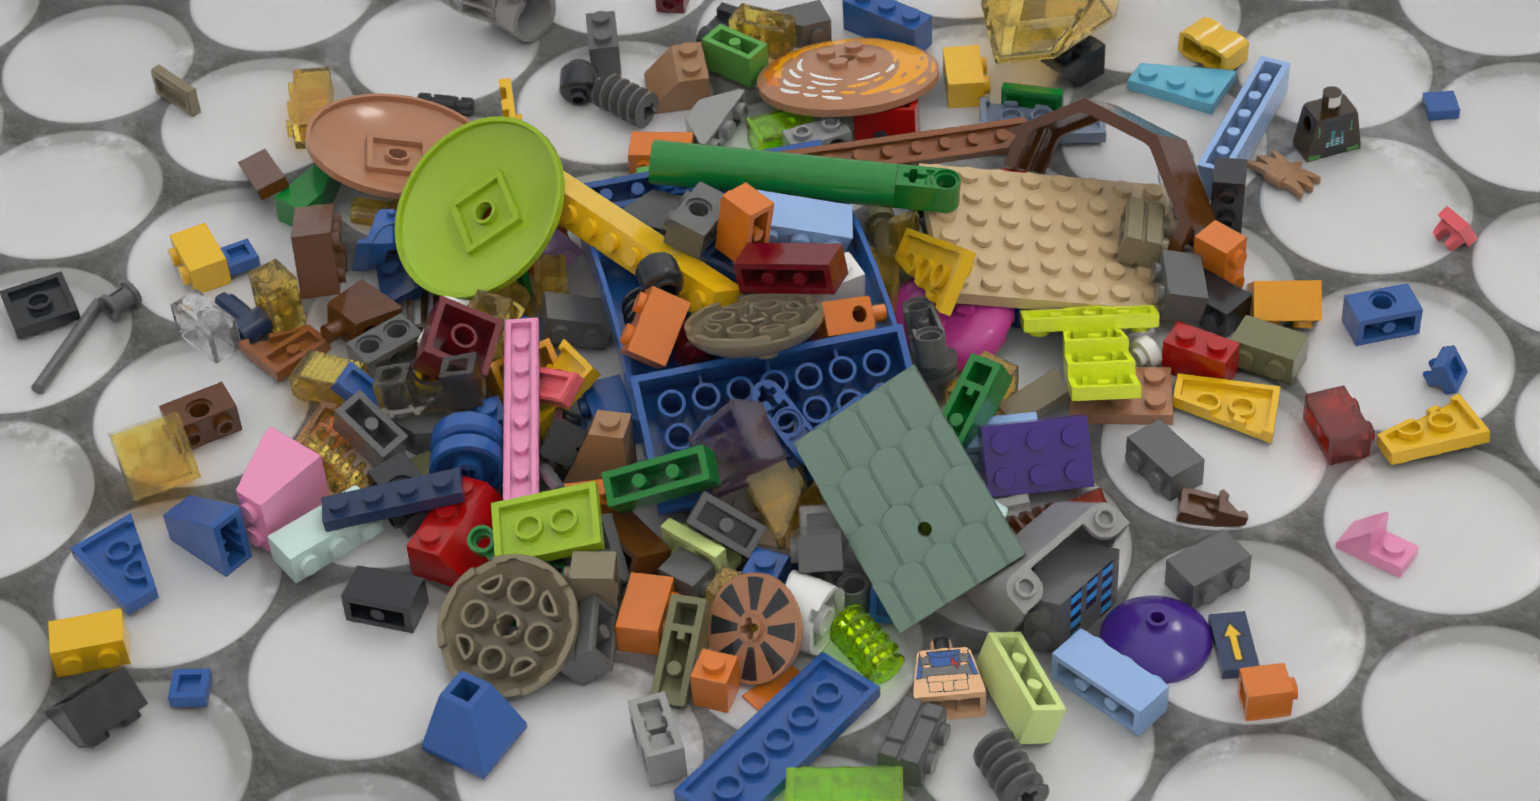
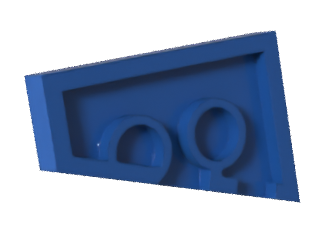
(118, 564)

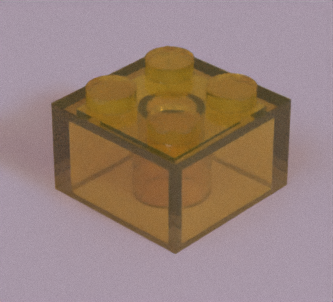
(154, 455)

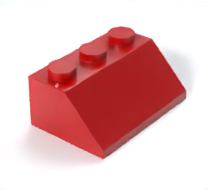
(440, 544)

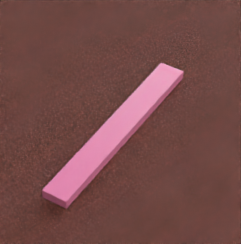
(521, 408)

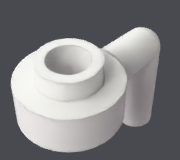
(1144, 349)

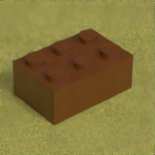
(318, 250)

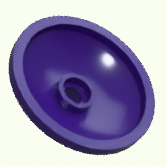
(1159, 636)

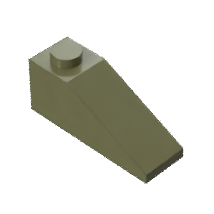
(680, 647)

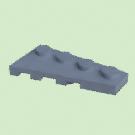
(995, 112)

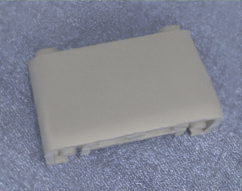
(1016, 588)

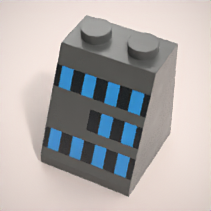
(1077, 591)

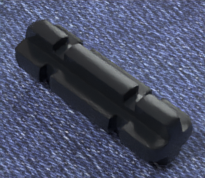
(465, 106)

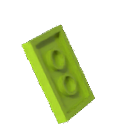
(549, 523)

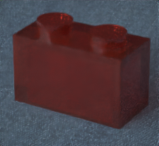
(1338, 425)

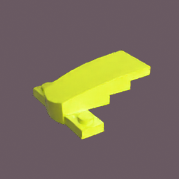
(1095, 346)

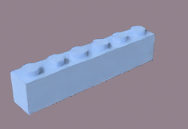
(1247, 116)

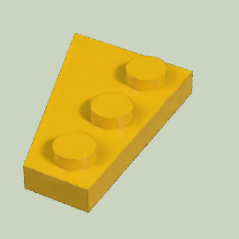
(1231, 403)

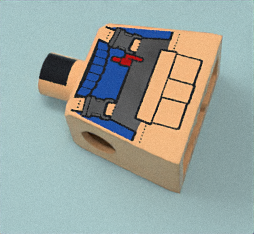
(950, 680)

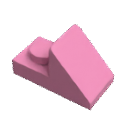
(1373, 544)

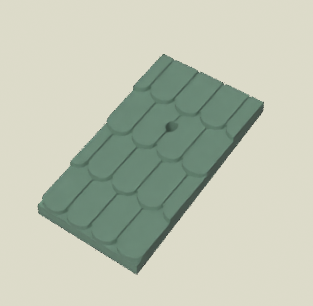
(888, 471)

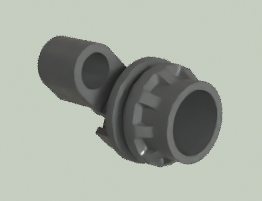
(928, 345)

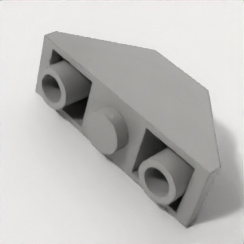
(717, 117)

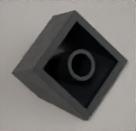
(98, 707)

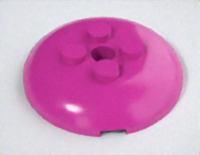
(968, 328)

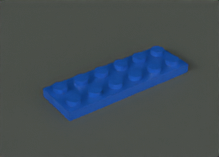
(783, 734)

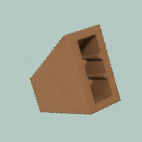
(605, 447)

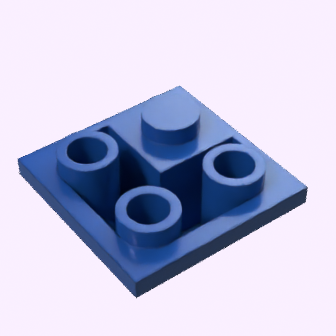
(472, 725)

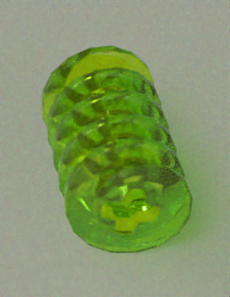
(866, 644)

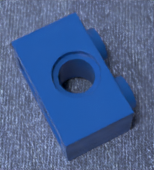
(1381, 314)

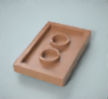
(1153, 405)

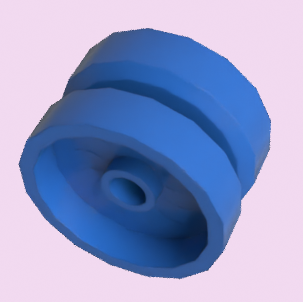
(471, 443)

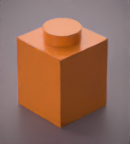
(715, 680)
(1266, 691)

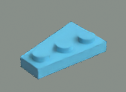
(1183, 85)

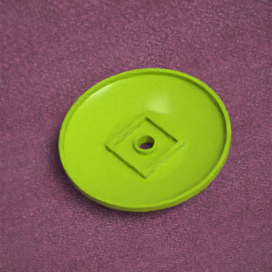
(443, 204)

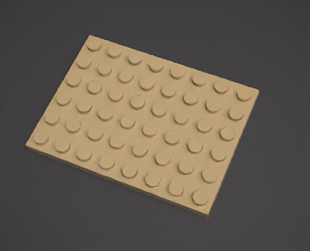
(1045, 240)

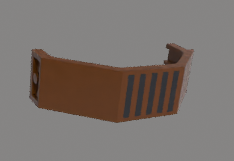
(1039, 137)

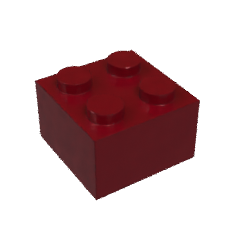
(456, 331)

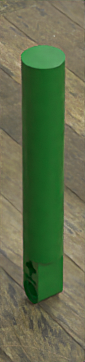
(806, 176)

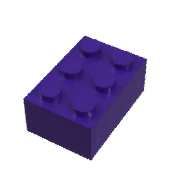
(1035, 455)

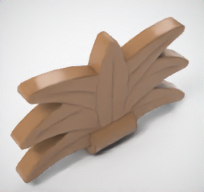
(1283, 174)

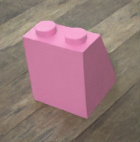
(279, 486)

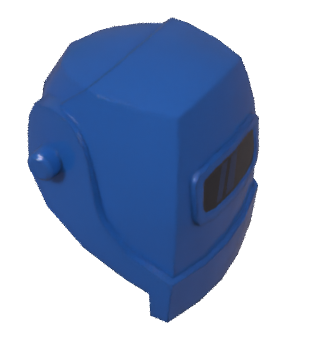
(380, 243)

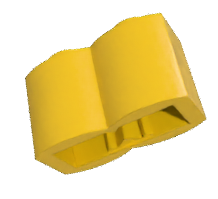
(1212, 45)

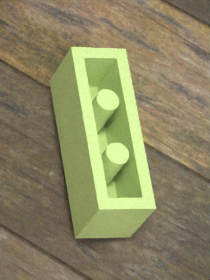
(1020, 687)

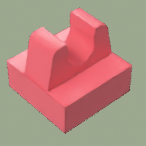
(1456, 227)

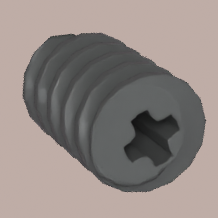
(625, 99)
(1009, 768)

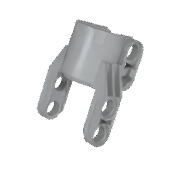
(521, 18)

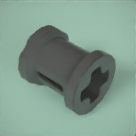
(120, 300)

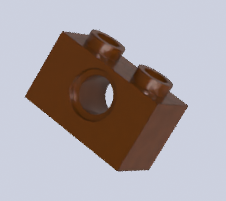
(206, 414)

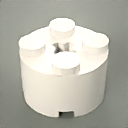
(818, 606)

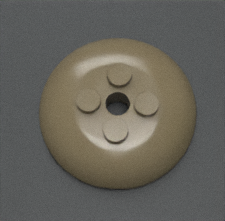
(755, 325)
(492, 598)

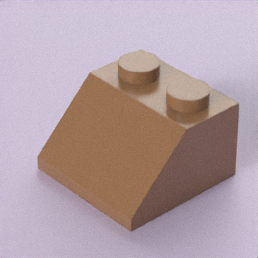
(679, 77)

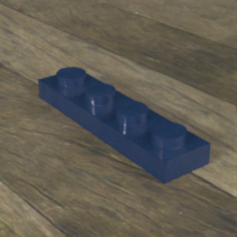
(392, 499)

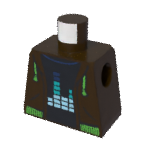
(1327, 126)

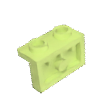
(683, 535)

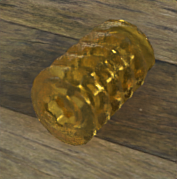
(338, 470)

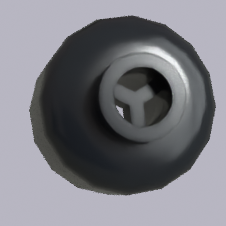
(577, 81)
(661, 272)

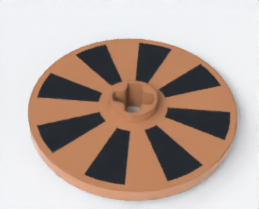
(770, 605)

